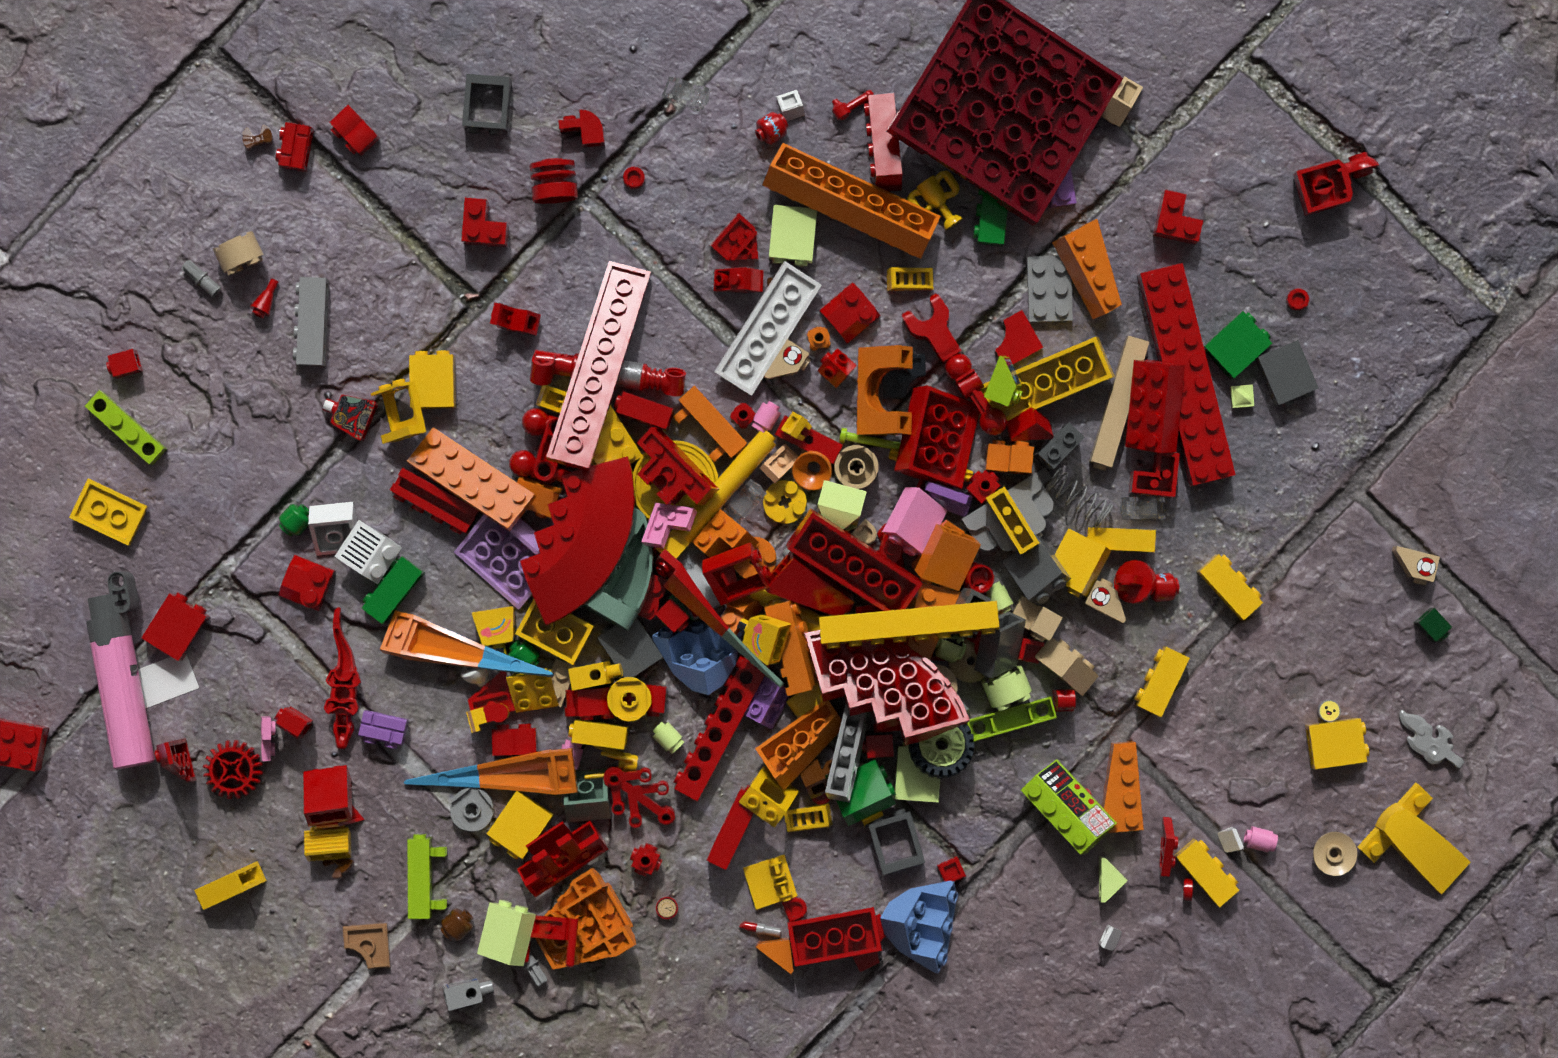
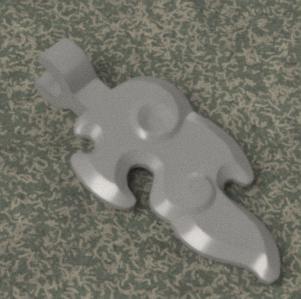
(1432, 749)

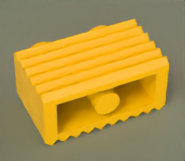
(327, 843)

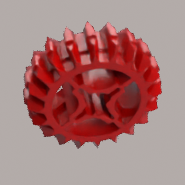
(241, 776)

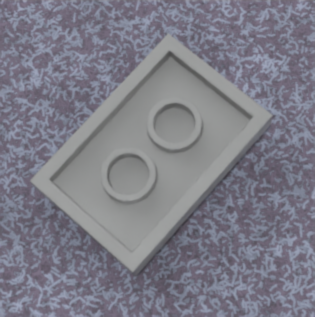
(1048, 290)

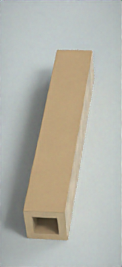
(1117, 405)

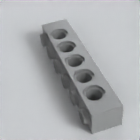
(846, 756)

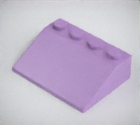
(497, 556)

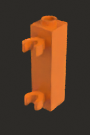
(713, 423)

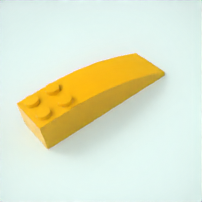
(1059, 376)

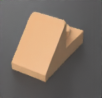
(779, 463)

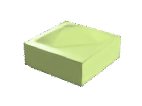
(1242, 396)

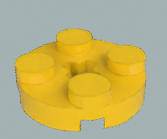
(780, 513)
(637, 689)

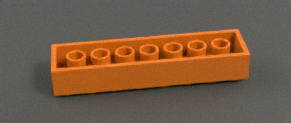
(851, 200)

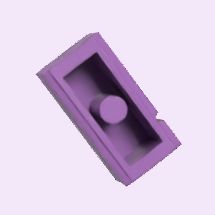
(383, 728)

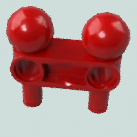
(523, 462)

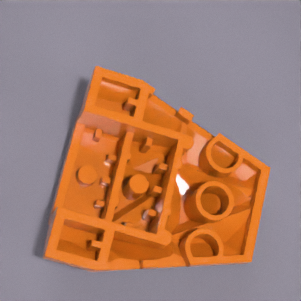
(602, 922)

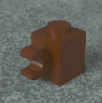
(816, 778)

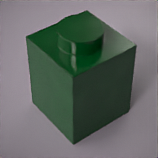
(1433, 625)

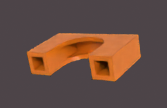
(872, 366)

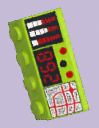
(1069, 807)

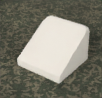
(791, 105)
(1230, 840)
(1110, 938)

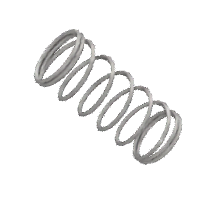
(1104, 512)

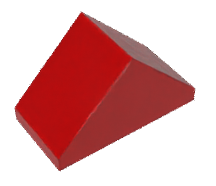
(1029, 426)

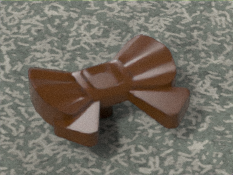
(251, 141)
(344, 866)

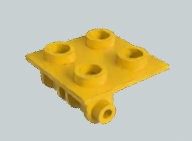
(531, 692)
(770, 881)

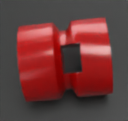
(979, 578)

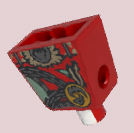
(351, 414)

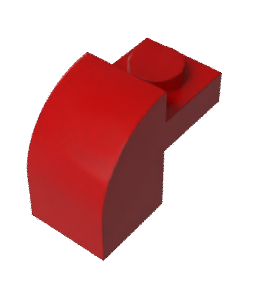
(589, 125)
(515, 319)

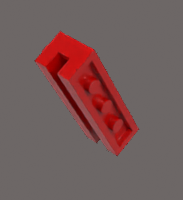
(434, 500)

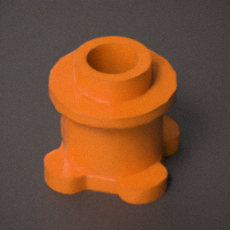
(814, 345)

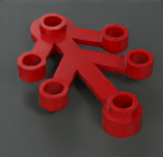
(637, 793)

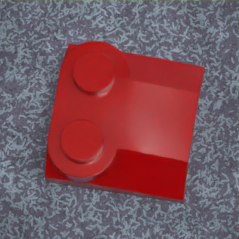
(850, 312)
(306, 582)

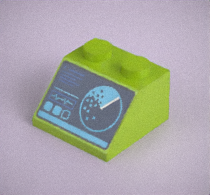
(1004, 384)

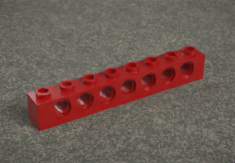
(694, 788)

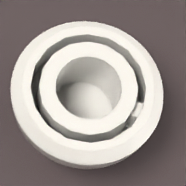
(475, 675)

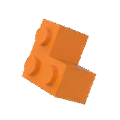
(1009, 459)
(721, 535)

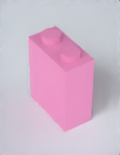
(914, 520)

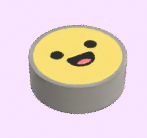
(1329, 710)

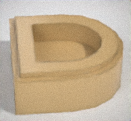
(865, 532)

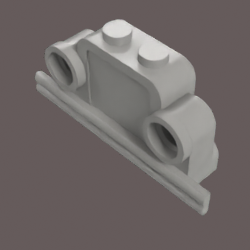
(1033, 504)

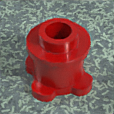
(743, 423)

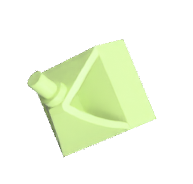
(841, 504)

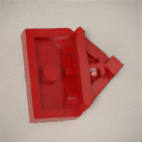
(737, 240)

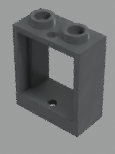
(487, 81)
(1059, 447)
(902, 863)

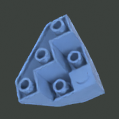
(697, 656)
(922, 923)

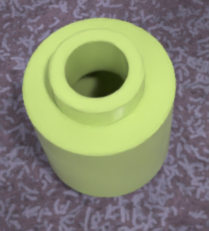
(1000, 594)
(667, 737)

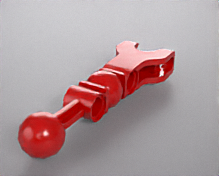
(957, 365)

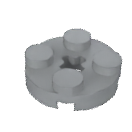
(470, 821)

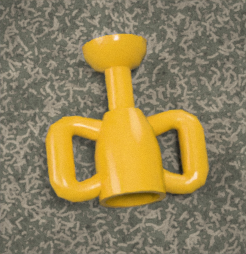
(936, 198)

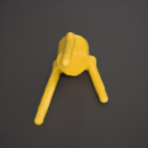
(625, 761)

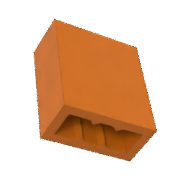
(947, 558)

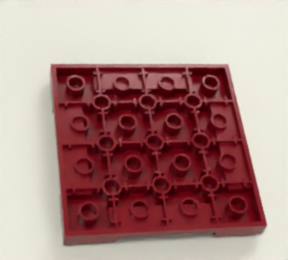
(1005, 105)

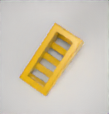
(891, 279)
(827, 817)

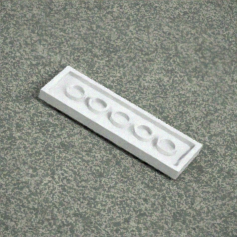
(767, 328)

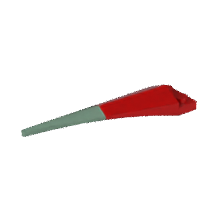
(685, 589)

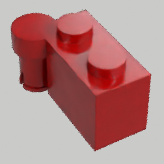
(587, 703)

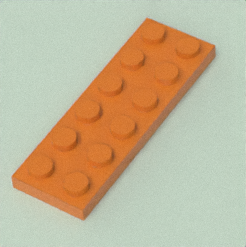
(471, 479)

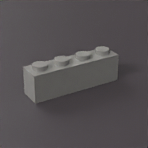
(312, 321)

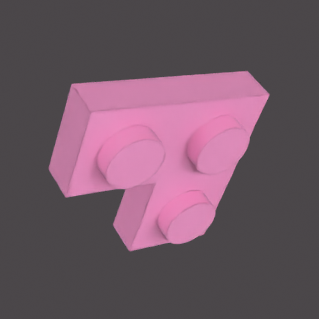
(665, 518)
(267, 730)

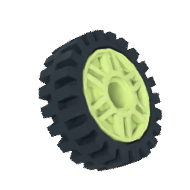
(948, 761)

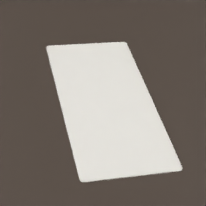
(166, 680)

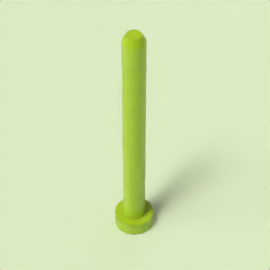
(853, 437)

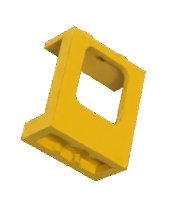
(399, 429)
(767, 789)

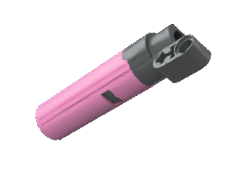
(118, 673)

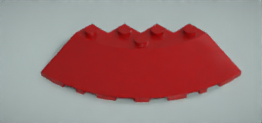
(585, 538)
(891, 683)

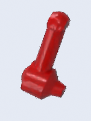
(842, 110)

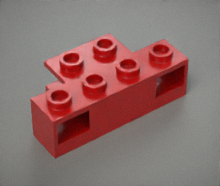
(673, 470)
(559, 855)

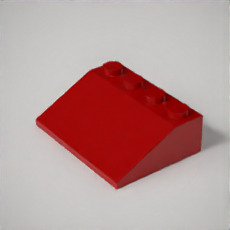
(939, 437)

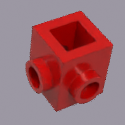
(836, 367)
(975, 488)
(646, 851)

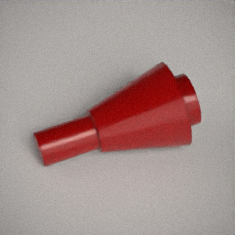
(262, 305)

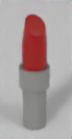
(760, 928)

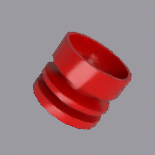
(553, 178)

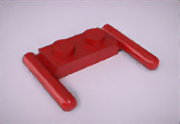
(558, 929)

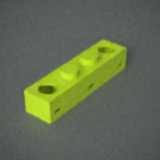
(126, 427)
(1012, 718)

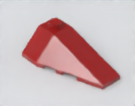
(176, 759)

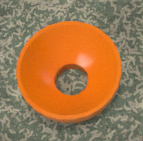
(808, 479)

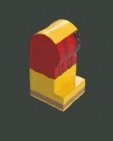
(494, 712)

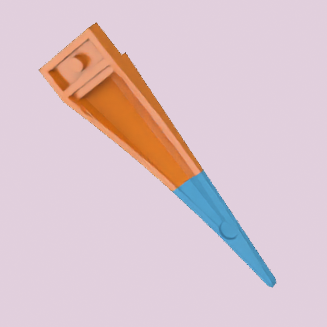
(426, 642)
(535, 772)

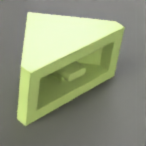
(1109, 880)

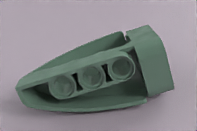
(629, 582)

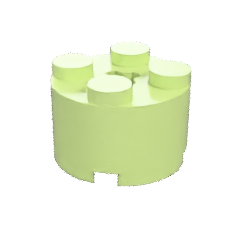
(1007, 688)

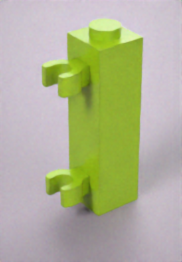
(420, 877)

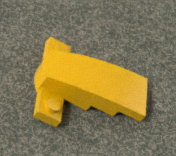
(1415, 841)

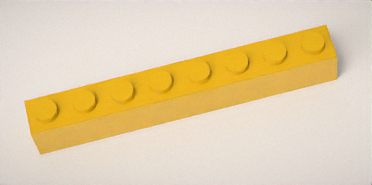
(909, 623)

